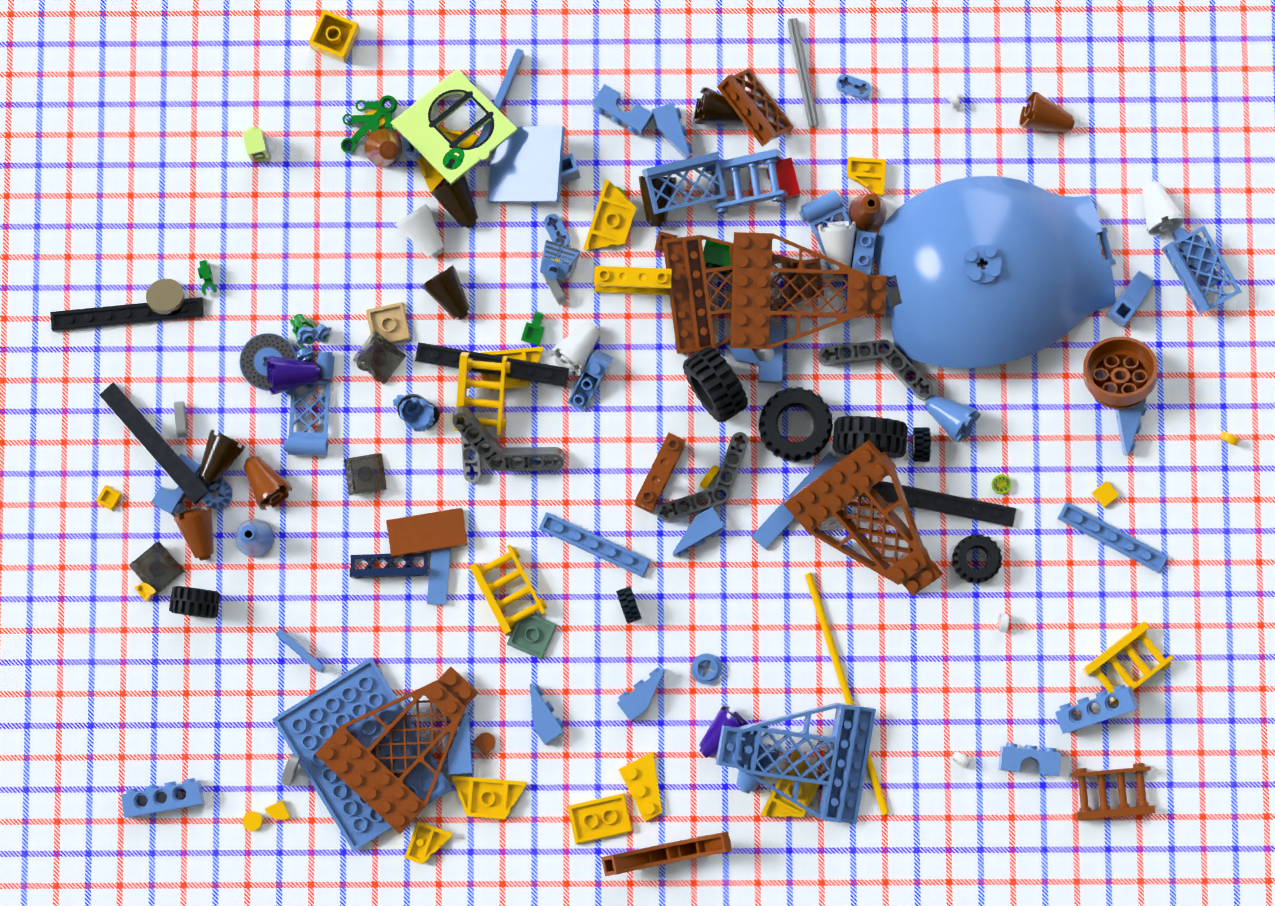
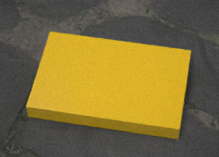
(599, 818)

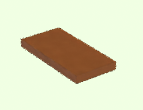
(426, 532)

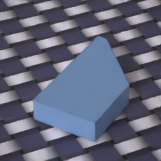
(743, 354)

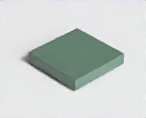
(532, 635)

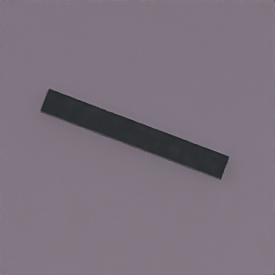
(121, 315)
(519, 369)
(154, 443)
(949, 504)

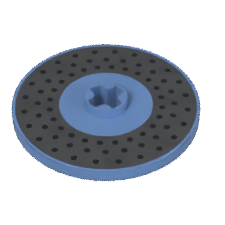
(253, 356)

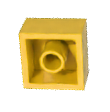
(334, 36)

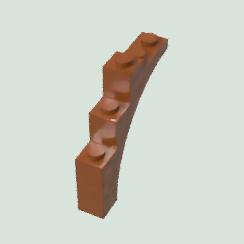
(666, 853)

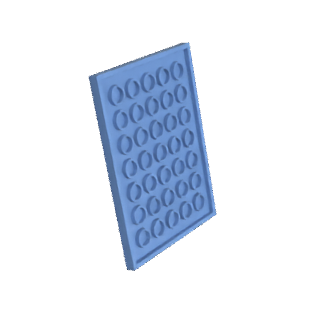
(319, 716)

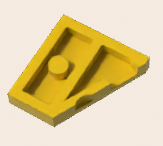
(868, 173)
(425, 842)

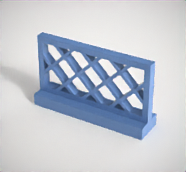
(682, 166)
(1185, 274)

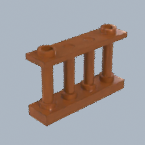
(660, 472)
(1104, 809)

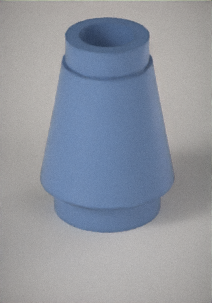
(326, 364)

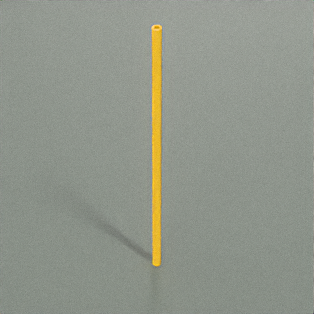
(843, 683)

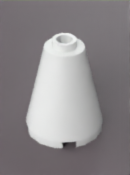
(1160, 210)
(422, 231)
(838, 241)
(576, 348)

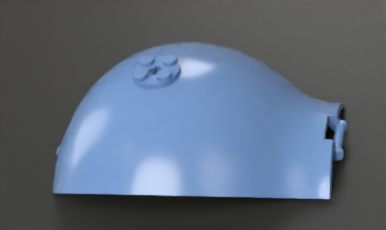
(1036, 278)

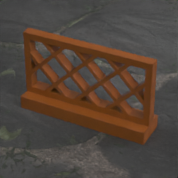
(750, 113)

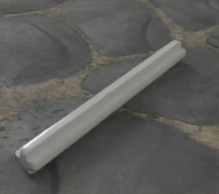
(803, 74)

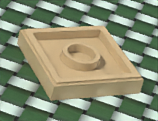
(389, 322)

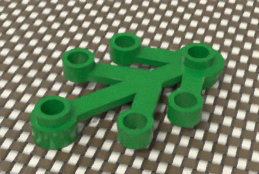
(371, 121)

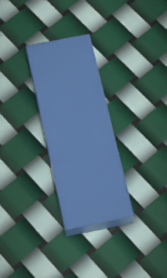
(438, 577)
(300, 650)

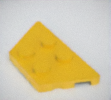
(430, 174)
(611, 219)
(526, 354)
(488, 796)
(781, 807)

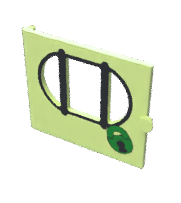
(433, 144)

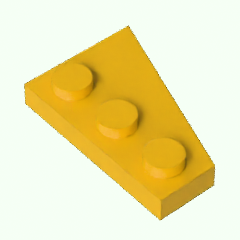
(643, 785)

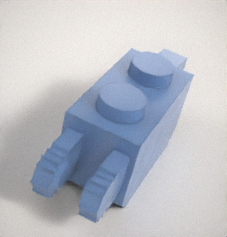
(1196, 251)

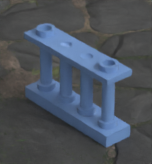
(751, 162)

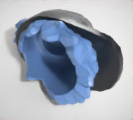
(416, 411)

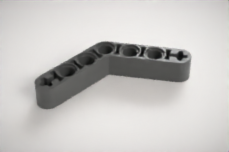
(886, 359)
(506, 454)
(709, 494)

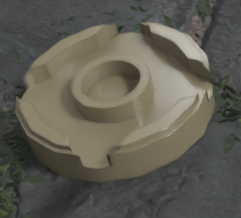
(165, 296)

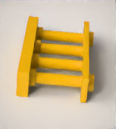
(632, 280)
(466, 382)
(498, 605)
(1124, 644)

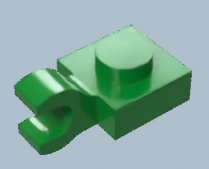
(205, 272)
(533, 331)

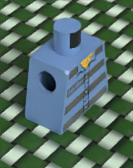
(558, 260)

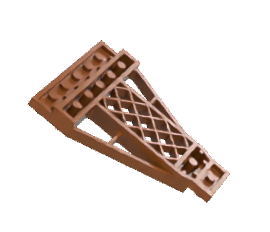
(690, 290)
(753, 291)
(838, 488)
(371, 777)

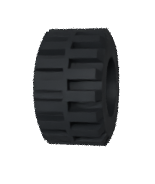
(988, 546)
(194, 602)

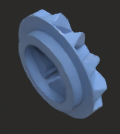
(219, 502)
(697, 672)

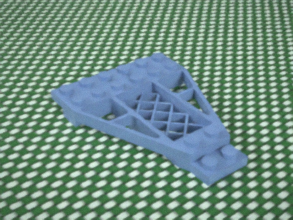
(845, 759)

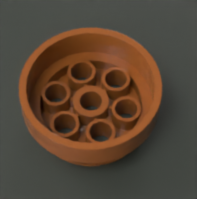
(1121, 353)

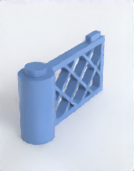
(819, 211)
(308, 442)

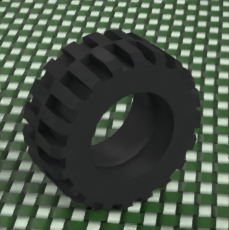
(715, 384)
(795, 398)
(884, 433)

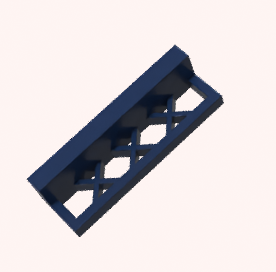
(388, 572)

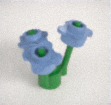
(307, 335)

